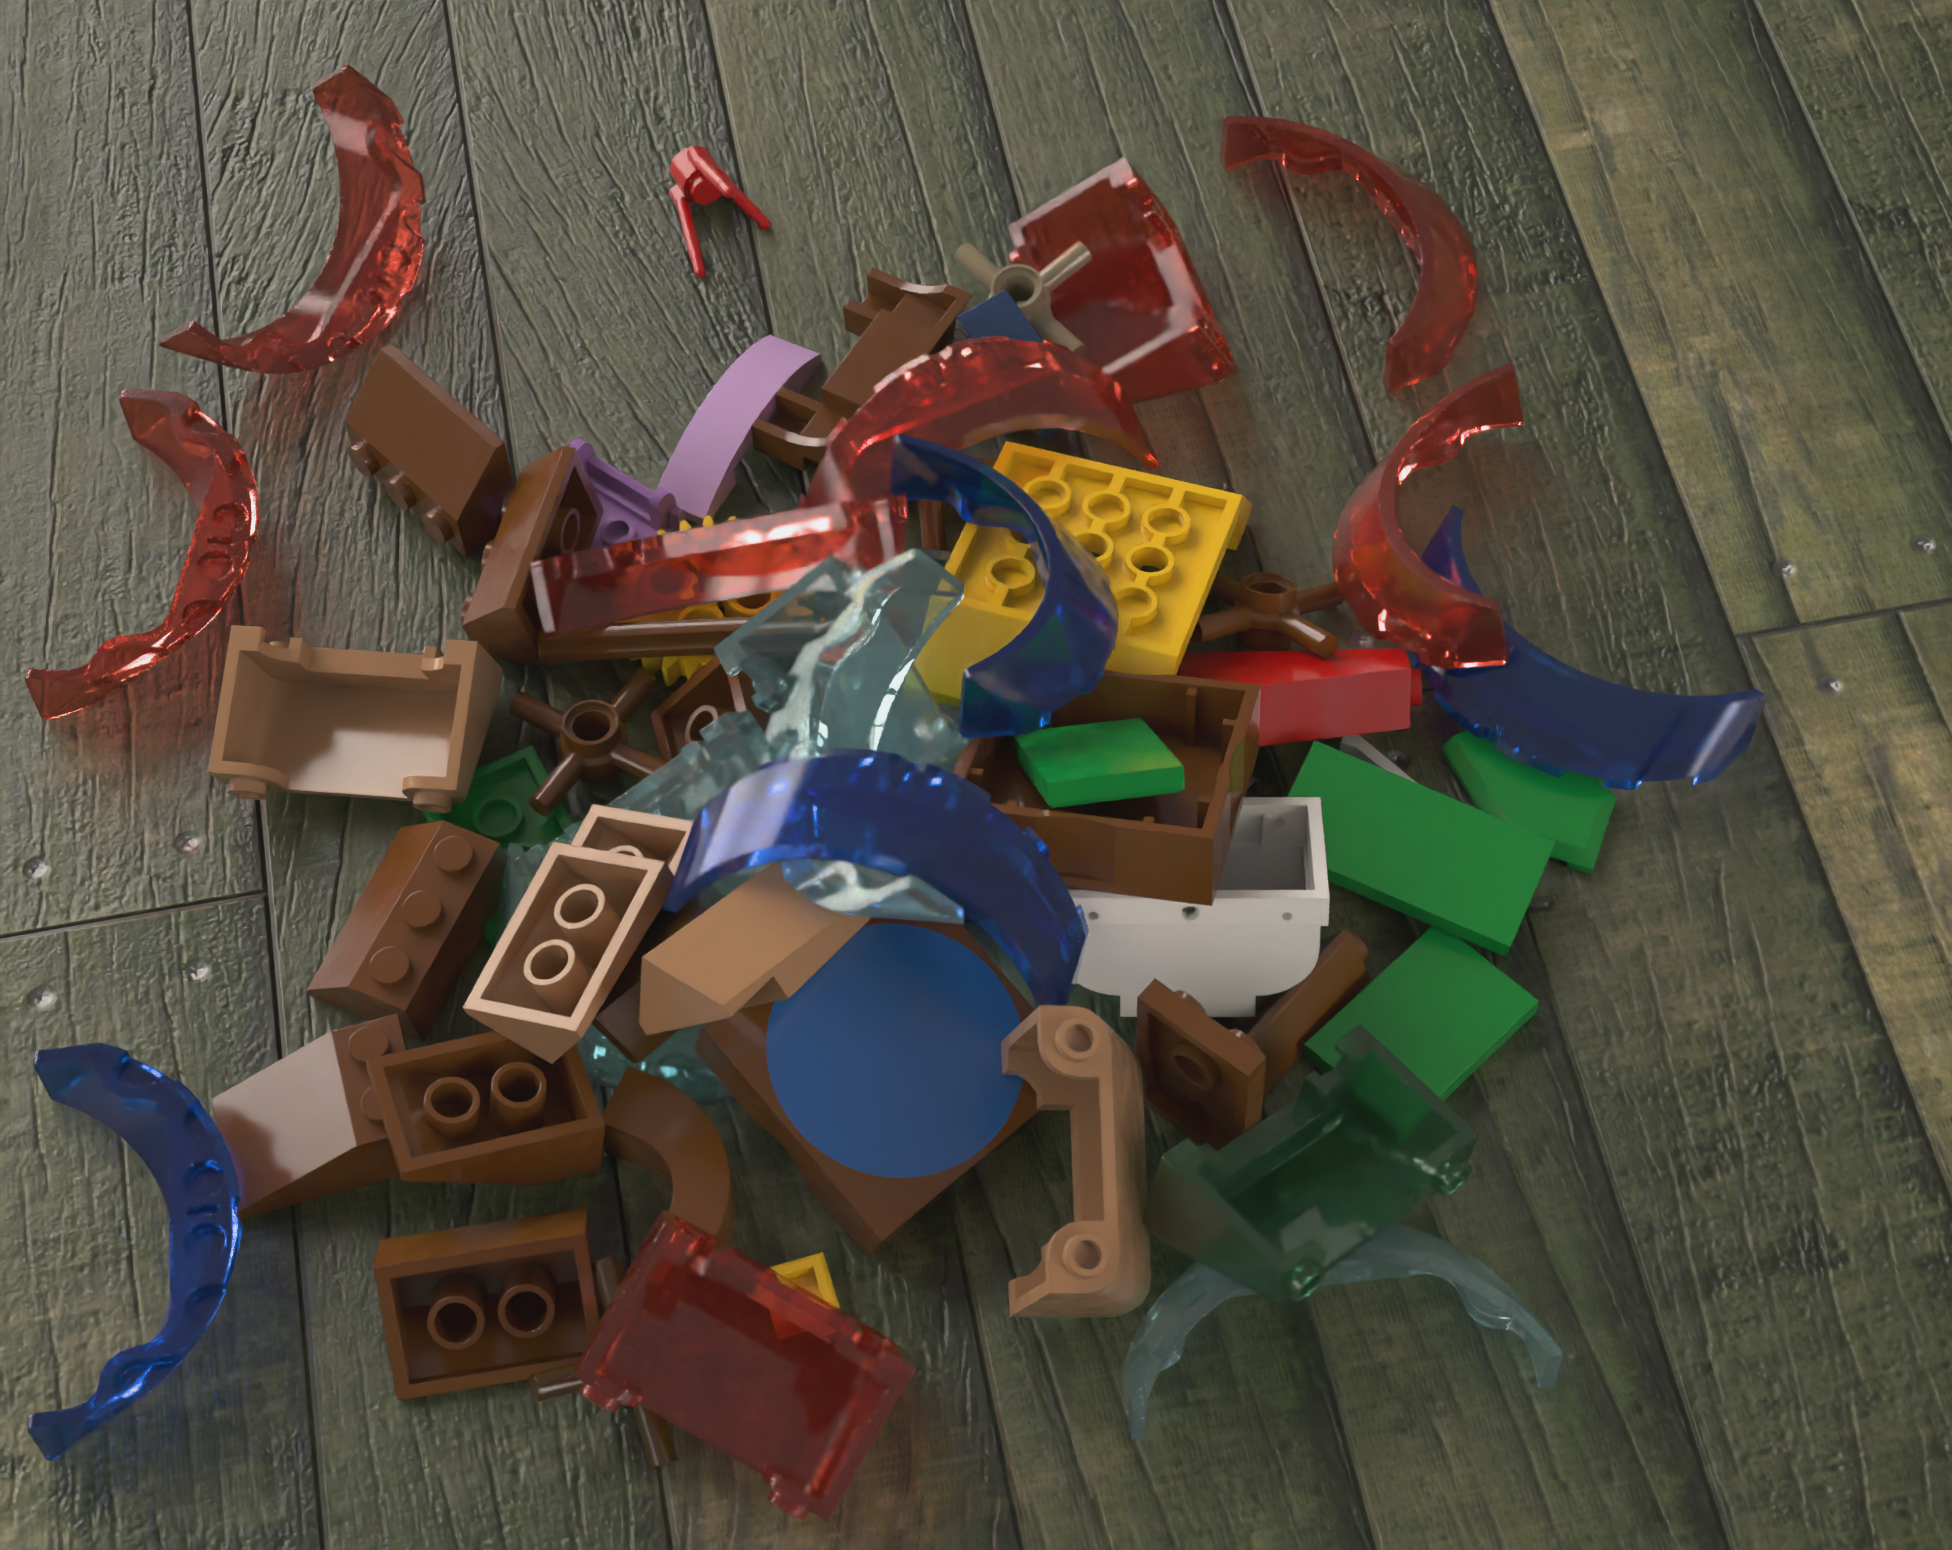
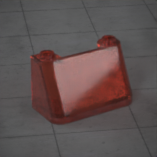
(1139, 294)
(745, 1364)

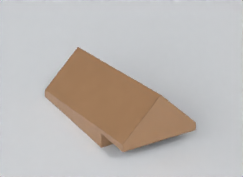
(578, 928)
(740, 954)

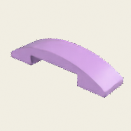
(721, 432)

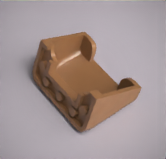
(352, 720)
(1103, 1256)

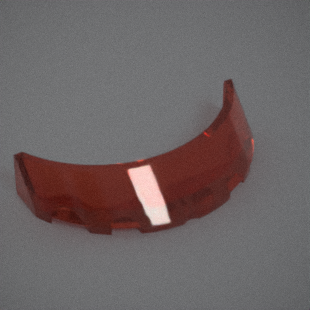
(1420, 216)
(371, 255)
(970, 396)
(218, 556)
(713, 562)
(1379, 572)

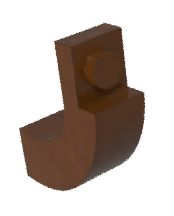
(675, 1139)

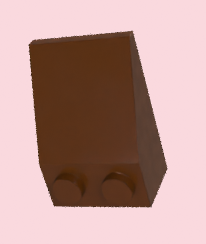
(487, 1112)
(311, 1120)

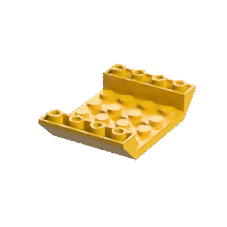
(1125, 519)

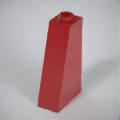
(1319, 696)

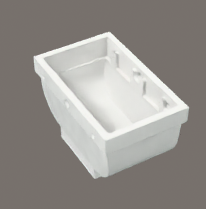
(1246, 945)

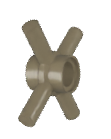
(1028, 285)

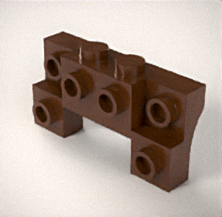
(894, 327)

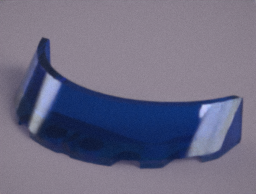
(1074, 626)
(1577, 722)
(905, 822)
(202, 1201)

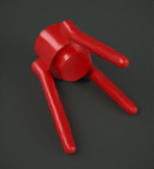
(703, 182)

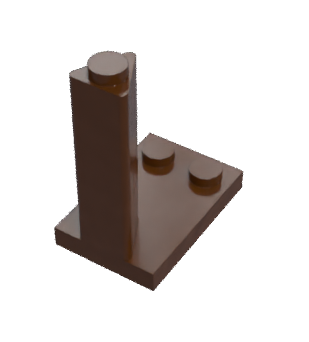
(1216, 1078)

